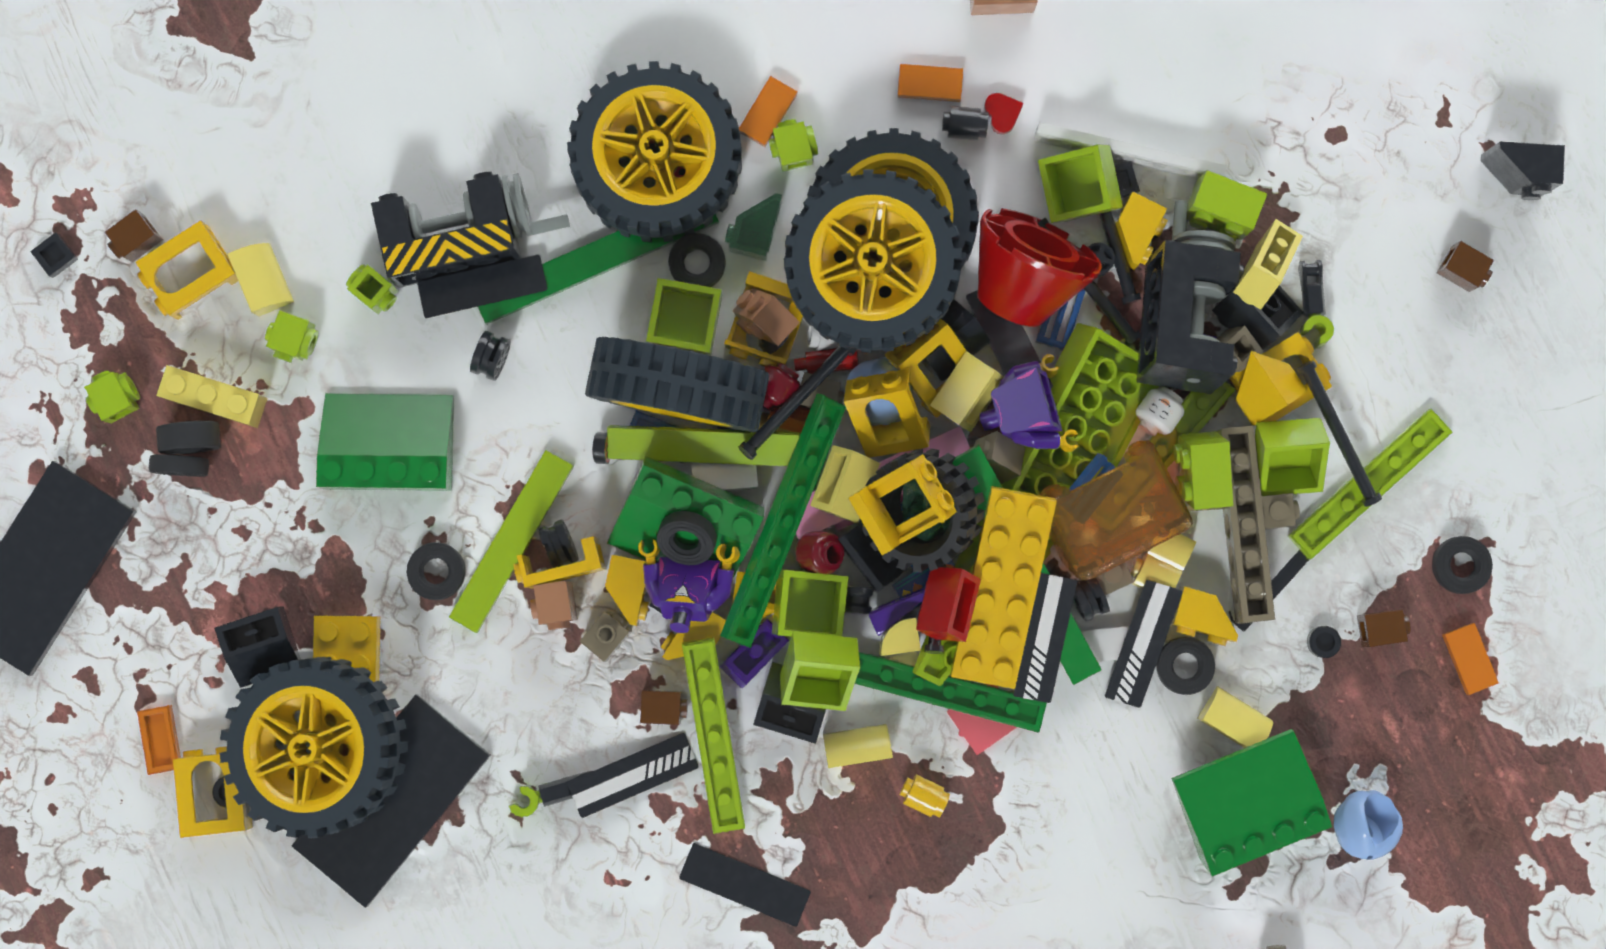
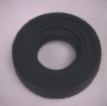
(693, 242)
(178, 465)
(691, 523)
(1482, 565)
(416, 566)
(1205, 669)

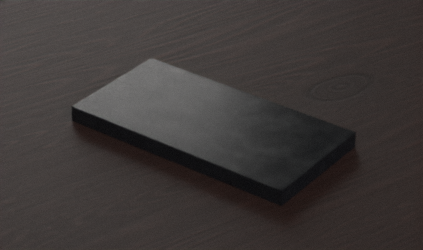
(52, 560)
(436, 771)

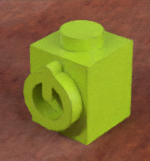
(793, 144)
(372, 289)
(291, 337)
(112, 396)

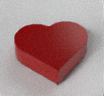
(1003, 112)

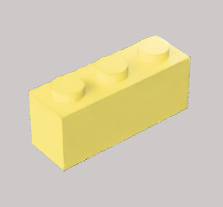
(1268, 264)
(212, 396)

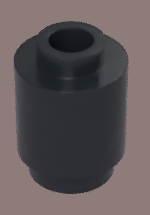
(965, 123)

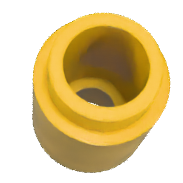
(924, 796)

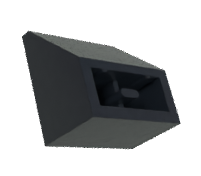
(967, 331)
(257, 644)
(786, 719)

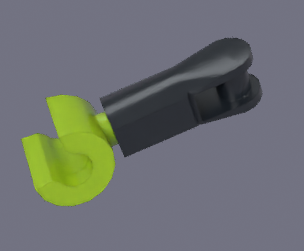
(1314, 303)
(548, 794)

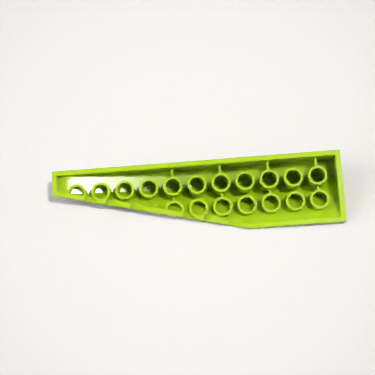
(1097, 399)

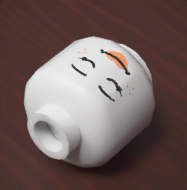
(1160, 411)

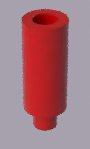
(814, 360)

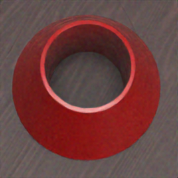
(1028, 269)

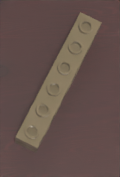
(1246, 532)

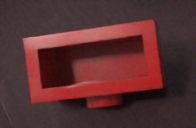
(948, 604)

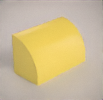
(260, 278)
(967, 391)
(842, 477)
(900, 638)
(1235, 719)
(857, 746)

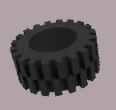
(962, 524)

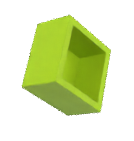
(1080, 183)
(1224, 205)
(684, 316)
(1291, 456)
(1204, 470)
(809, 603)
(819, 671)

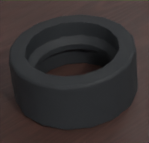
(188, 437)

